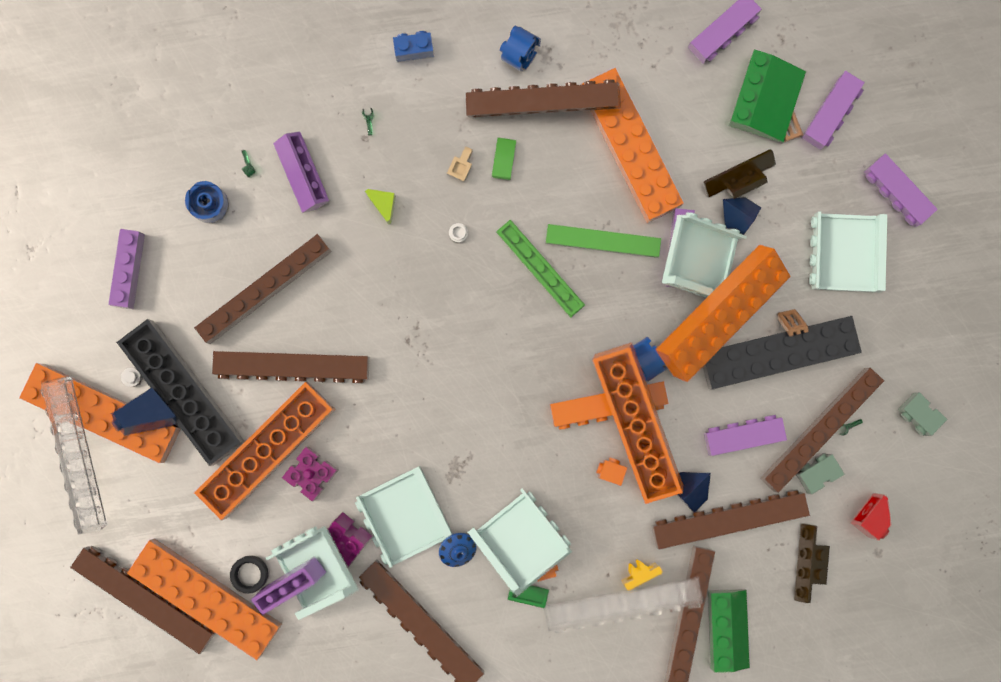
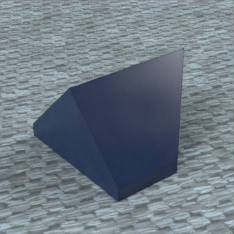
(740, 213)
(694, 489)

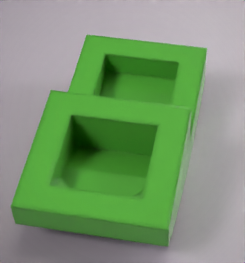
(504, 158)

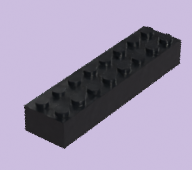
(782, 353)
(180, 391)

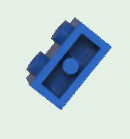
(413, 46)

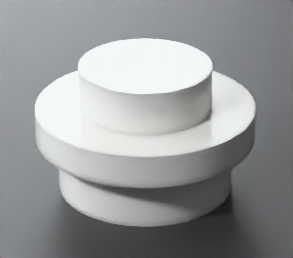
(458, 232)
(130, 377)

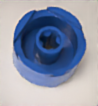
(520, 48)
(199, 194)
(649, 359)

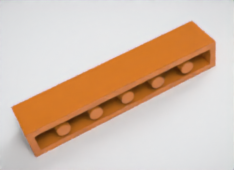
(596, 407)

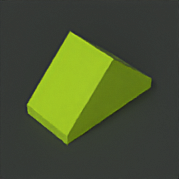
(383, 202)

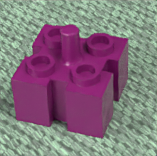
(310, 473)
(348, 538)

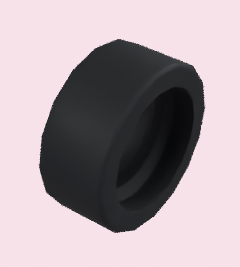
(234, 574)

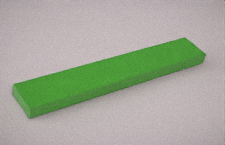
(603, 240)
(540, 268)

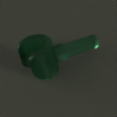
(368, 118)
(248, 169)
(849, 426)

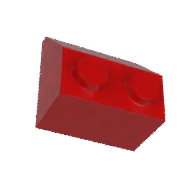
(874, 517)

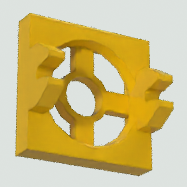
(640, 574)

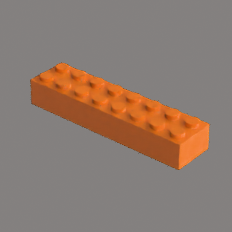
(636, 155)
(723, 313)
(96, 414)
(638, 423)
(264, 451)
(204, 598)

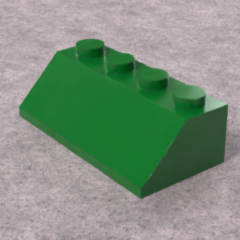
(728, 630)

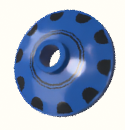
(454, 544)

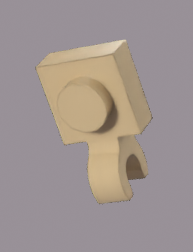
(460, 166)

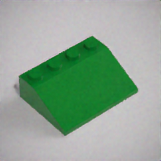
(767, 96)

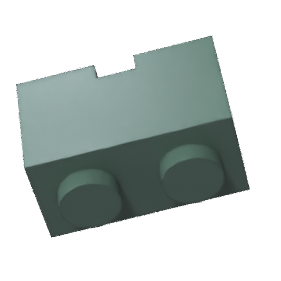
(925, 419)
(823, 470)

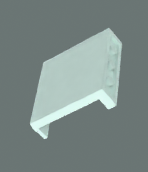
(848, 252)
(700, 254)
(403, 517)
(521, 543)
(333, 585)

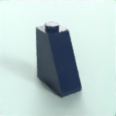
(143, 414)

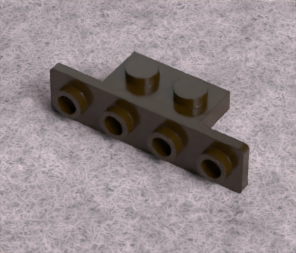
(741, 177)
(811, 565)

